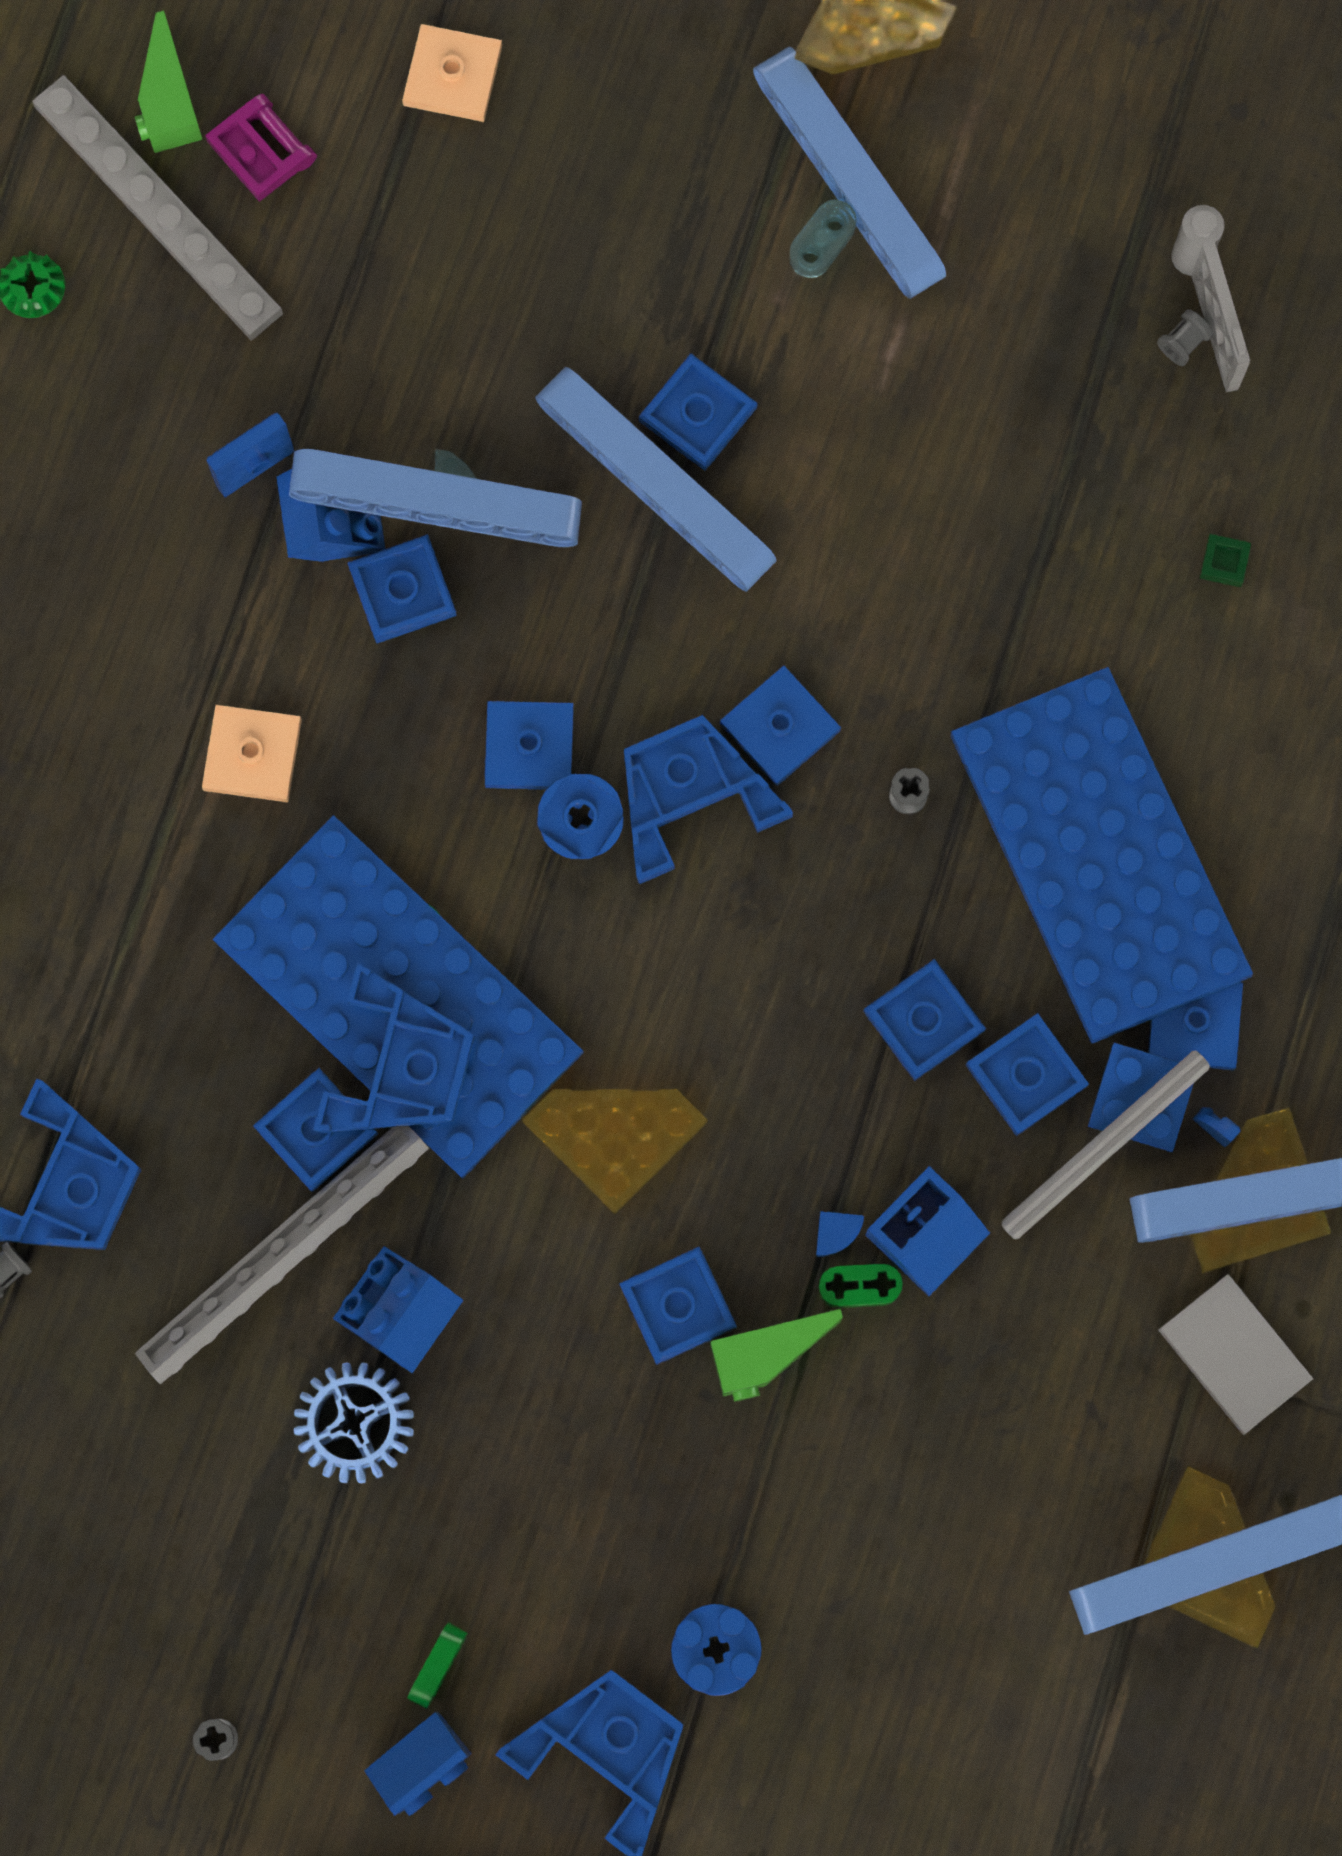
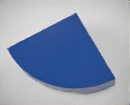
(1221, 1130)
(836, 1232)

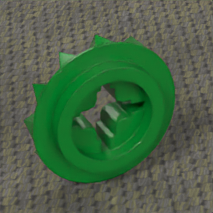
(45, 296)

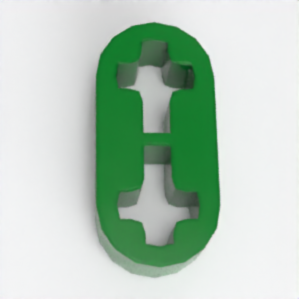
(860, 1296)
(437, 1665)

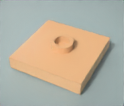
(452, 73)
(251, 753)

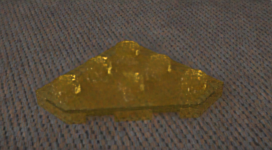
(872, 31)
(614, 1136)
(1261, 1146)
(1198, 1514)

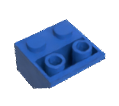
(324, 531)
(928, 1231)
(398, 1309)
(418, 1763)

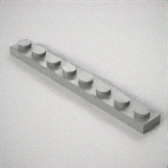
(157, 207)
(280, 1252)

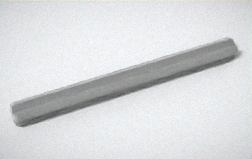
(1105, 1144)

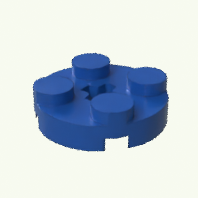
(604, 811)
(693, 1636)

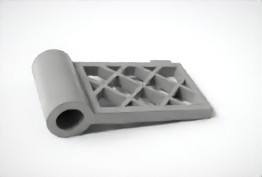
(1197, 256)

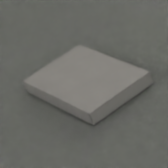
(1235, 1354)

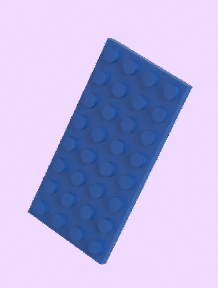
(1100, 855)
(348, 908)

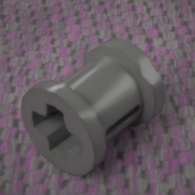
(1185, 337)
(911, 803)
(11, 1266)
(205, 1730)

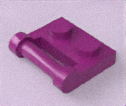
(251, 156)

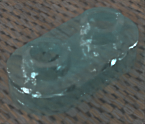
(821, 240)

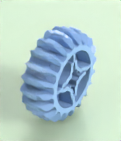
(334, 1431)

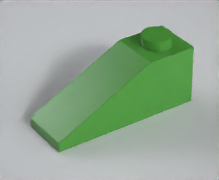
(163, 94)
(759, 1356)

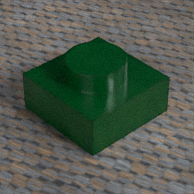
(1225, 560)

